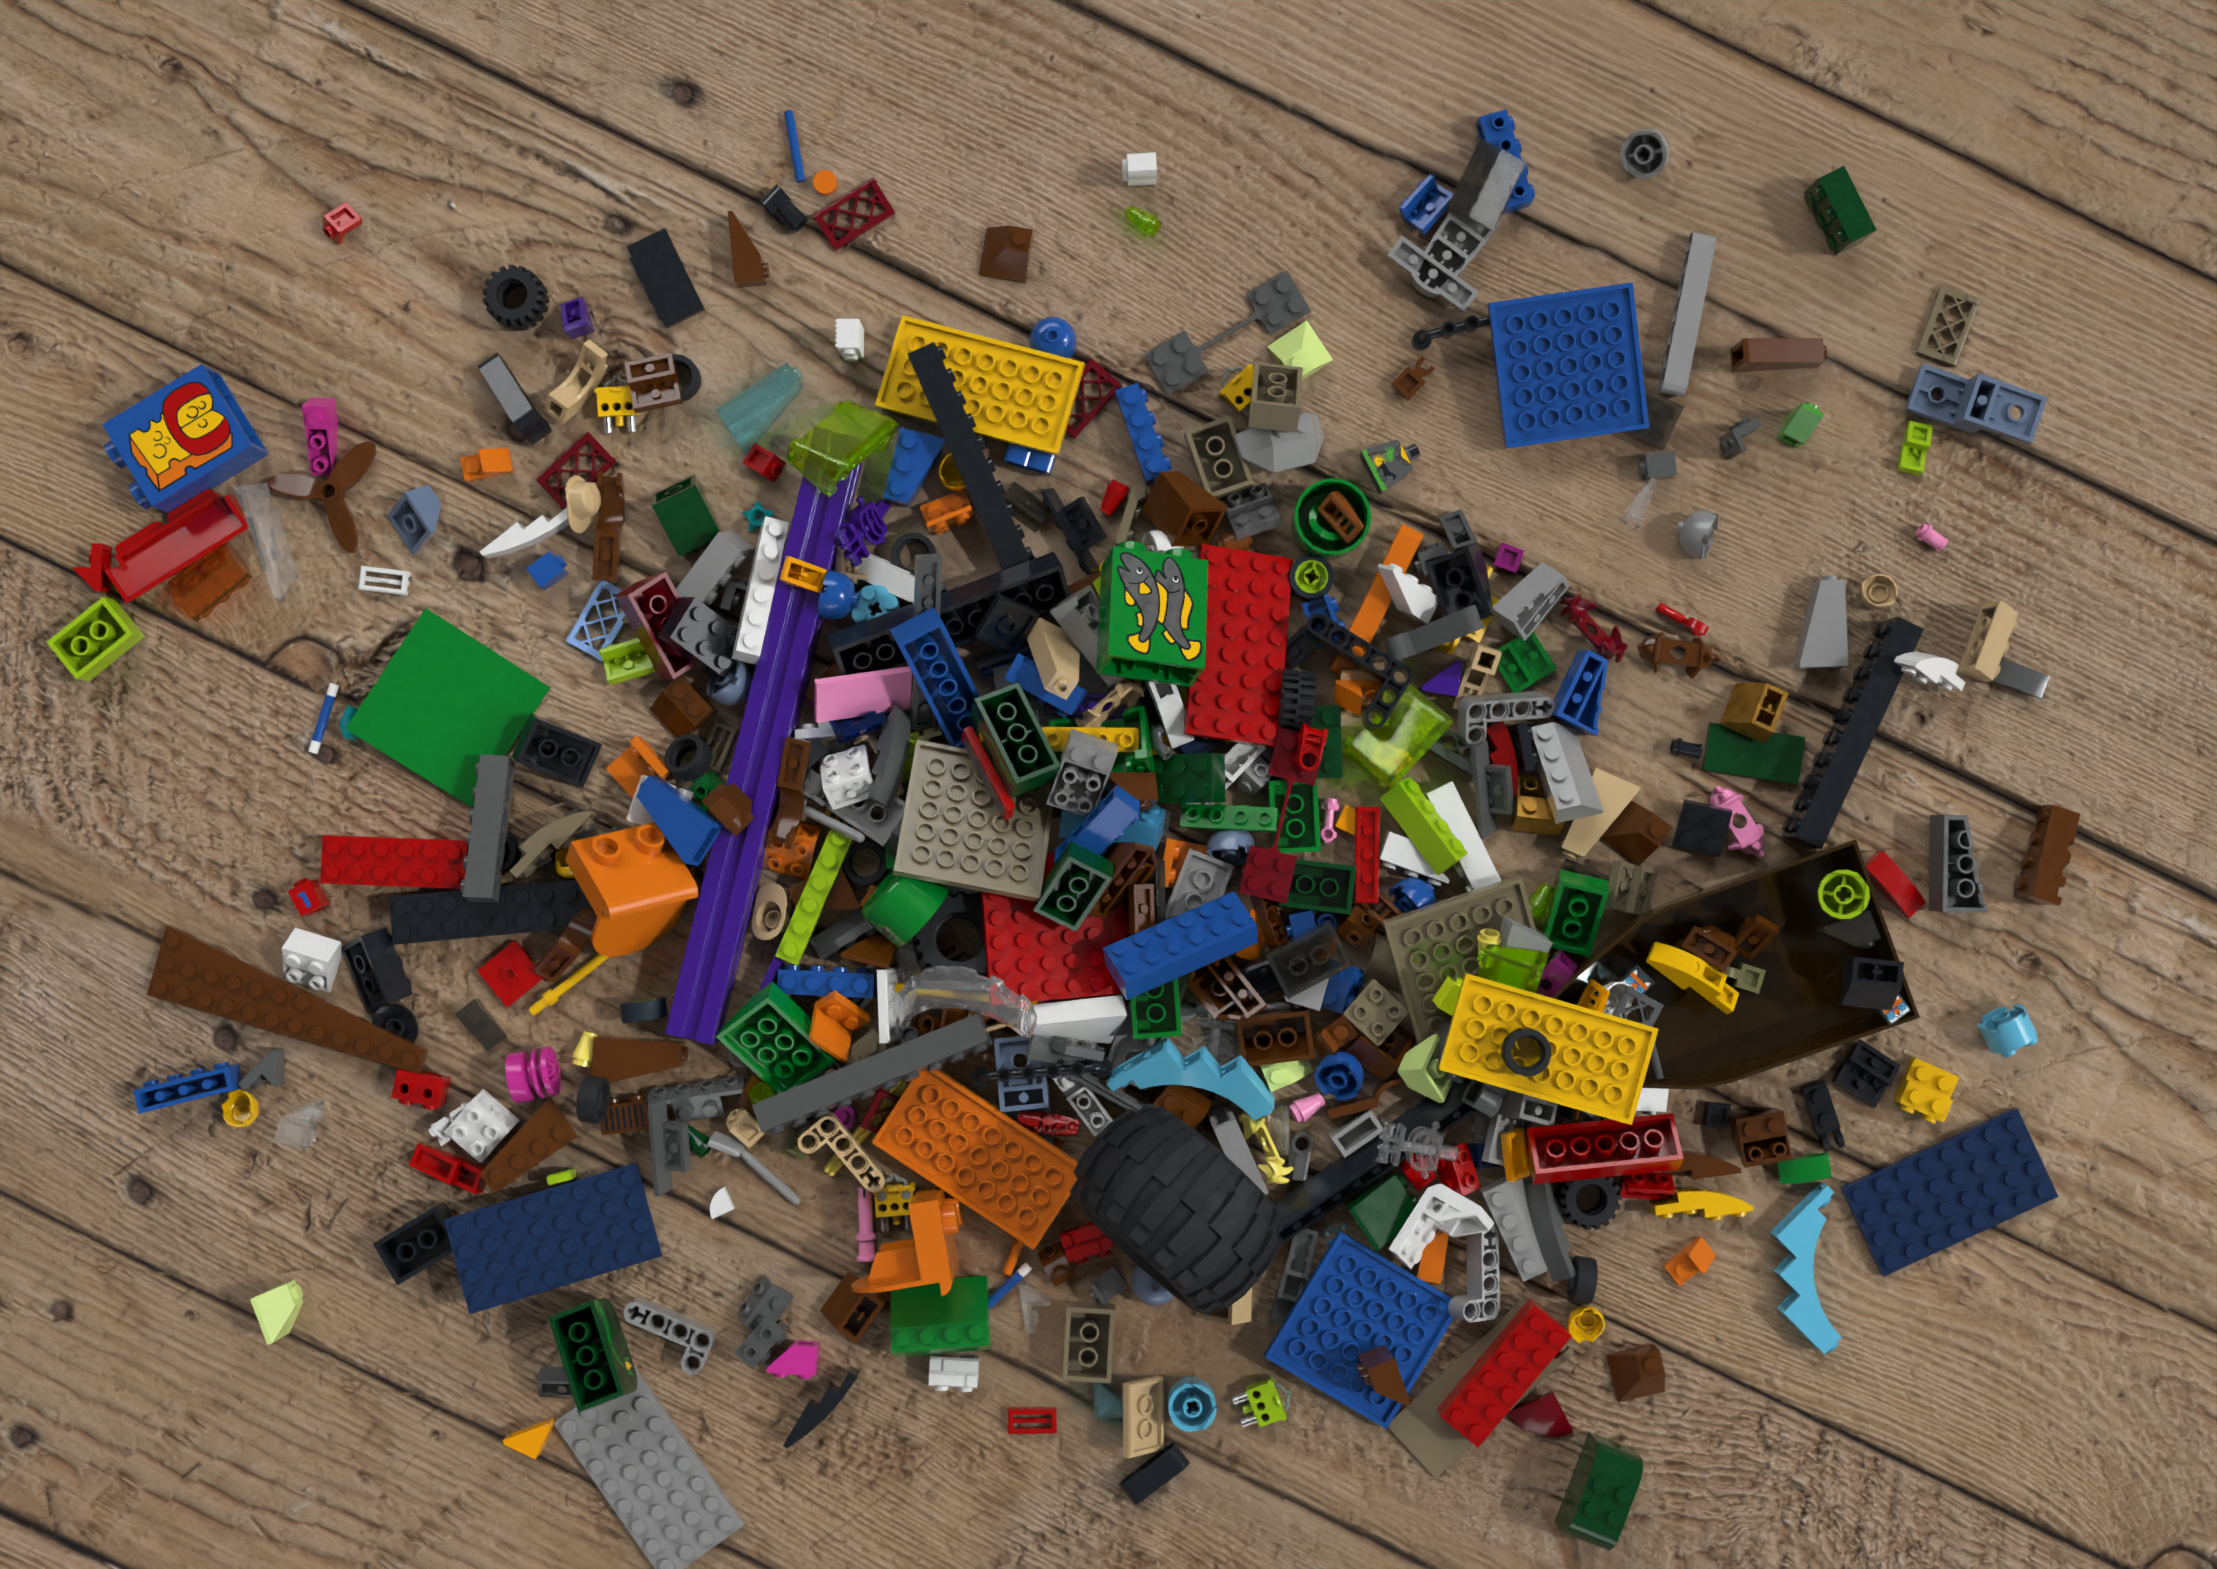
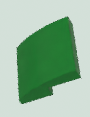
(1524, 662)

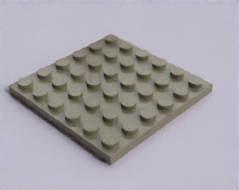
(958, 835)
(1444, 943)

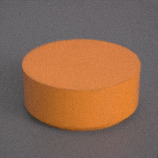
(825, 182)

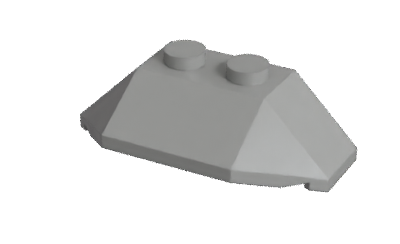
(1279, 450)

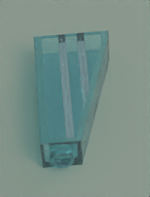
(759, 406)

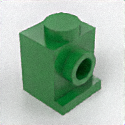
(704, 785)

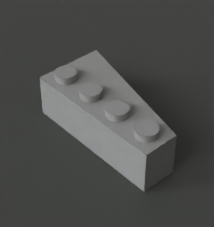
(715, 566)
(1080, 620)

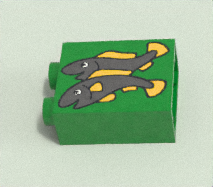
(1152, 615)

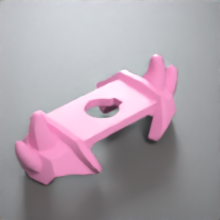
(1750, 836)

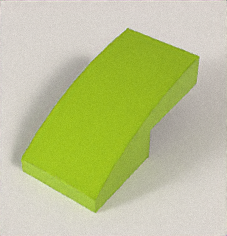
(1914, 447)

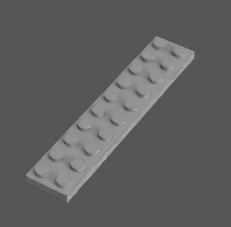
(1198, 883)

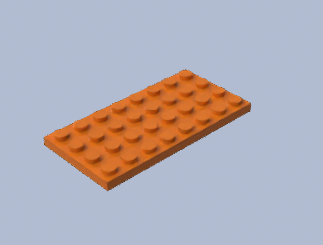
(979, 1155)

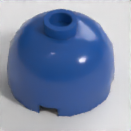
(1053, 337)
(837, 596)
(1412, 894)
(1339, 1075)

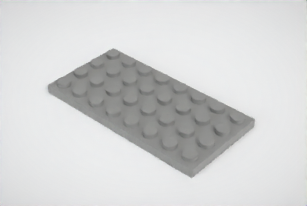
(651, 1477)

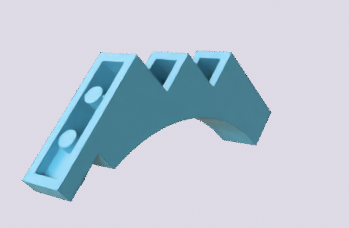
(1167, 1066)
(1799, 1236)

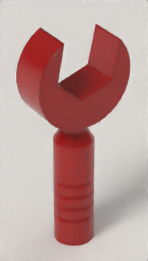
(1691, 624)

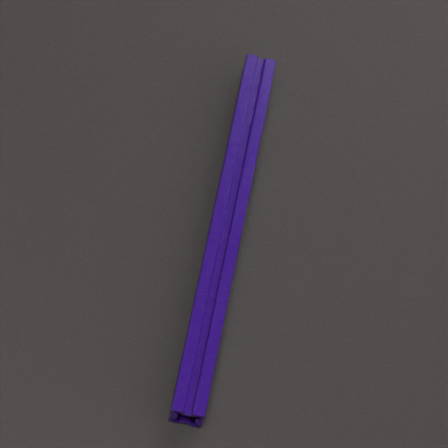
(769, 718)

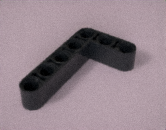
(1365, 663)

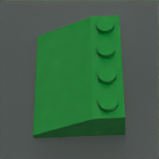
(774, 1040)
(938, 1324)

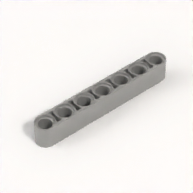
(1687, 314)

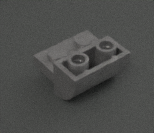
(1251, 511)

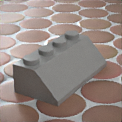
(1564, 773)
(1511, 1215)

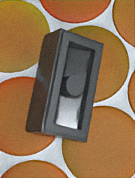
(553, 1383)

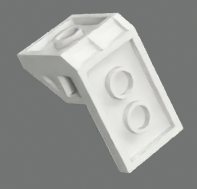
(1440, 1210)

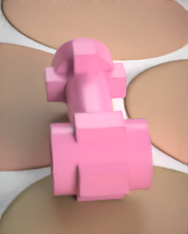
(1327, 833)

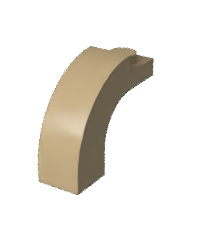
(580, 384)
(1476, 672)

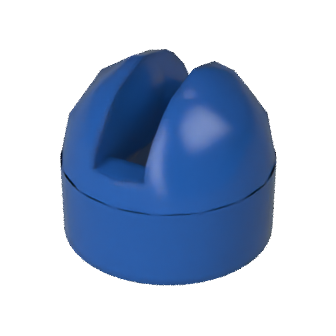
(1333, 919)

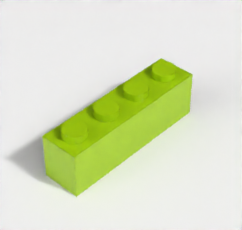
(1423, 825)

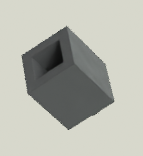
(1657, 466)

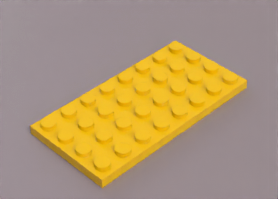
(1007, 388)
(1594, 1060)

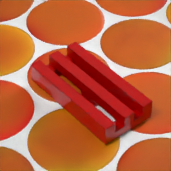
(1032, 1411)

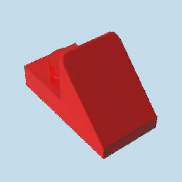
(95, 575)

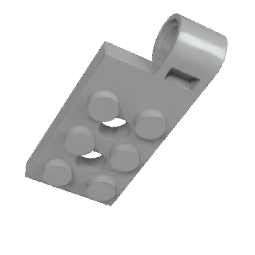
(859, 817)

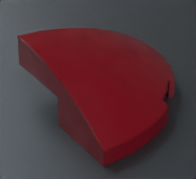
(1542, 1416)

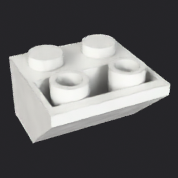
(311, 960)

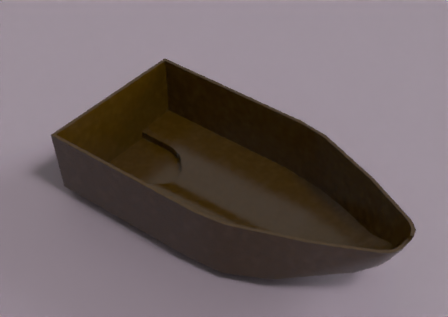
(1802, 983)

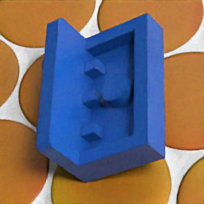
(1425, 205)
(1325, 606)
(1343, 989)

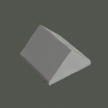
(1311, 997)

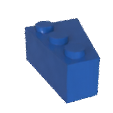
(911, 464)
(1027, 675)
(1581, 692)

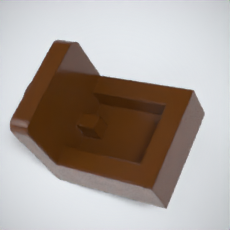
(1056, 1264)

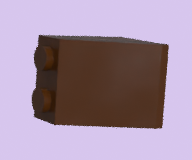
(1183, 510)

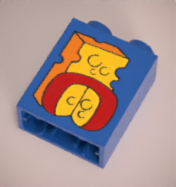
(183, 440)

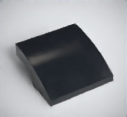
(1866, 1073)

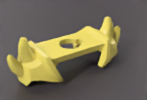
(1274, 1168)

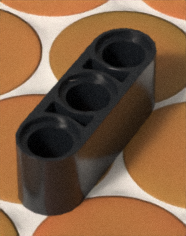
(1154, 1473)

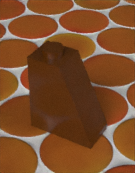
(840, 898)

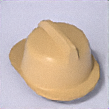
(582, 502)
(770, 912)

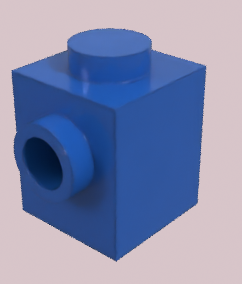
(548, 570)
(1299, 923)

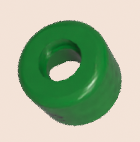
(1314, 538)
(902, 906)

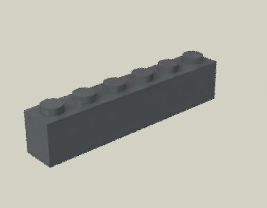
(488, 828)

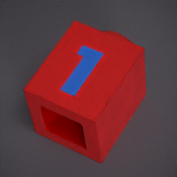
(308, 897)

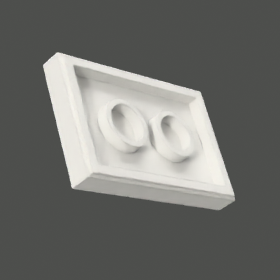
(887, 1005)

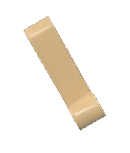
(846, 1153)

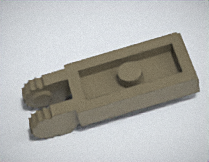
(1131, 513)

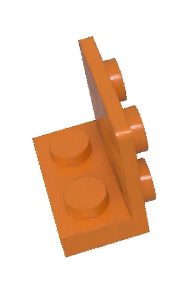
(947, 512)
(637, 761)
(1174, 857)
(798, 859)
(833, 1024)

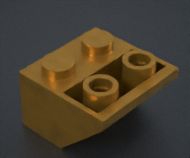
(1754, 710)
(1532, 808)

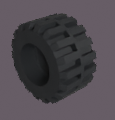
(504, 282)
(1297, 699)
(1600, 1213)

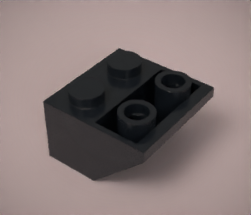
(1870, 982)

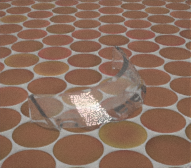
(965, 990)

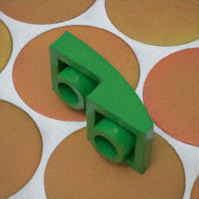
(1805, 1169)

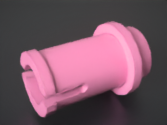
(1931, 537)

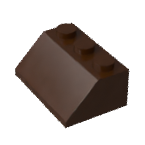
(1276, 1037)

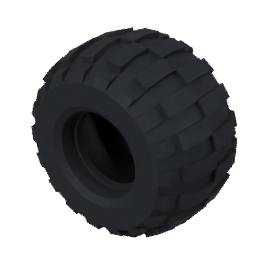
(1177, 1208)

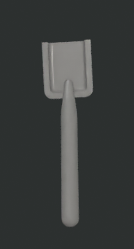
(832, 823)
(736, 1148)

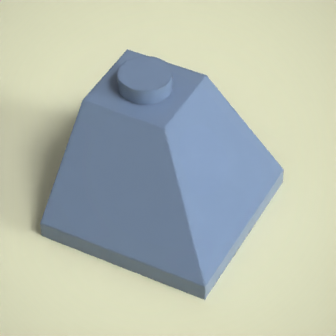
(416, 517)

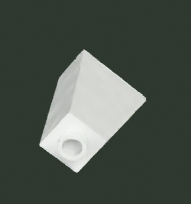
(1081, 1019)

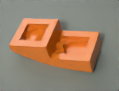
(1433, 1259)

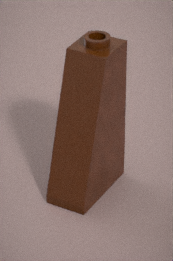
(1777, 354)
(632, 1057)

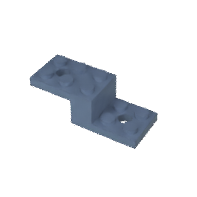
(1976, 403)
(1020, 1093)

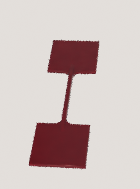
(1268, 870)

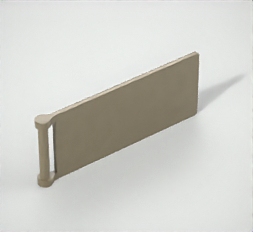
(1420, 1425)

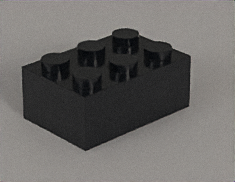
(700, 637)
(416, 1244)

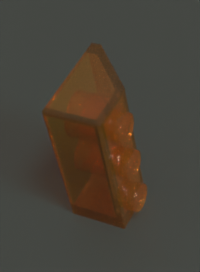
(209, 582)

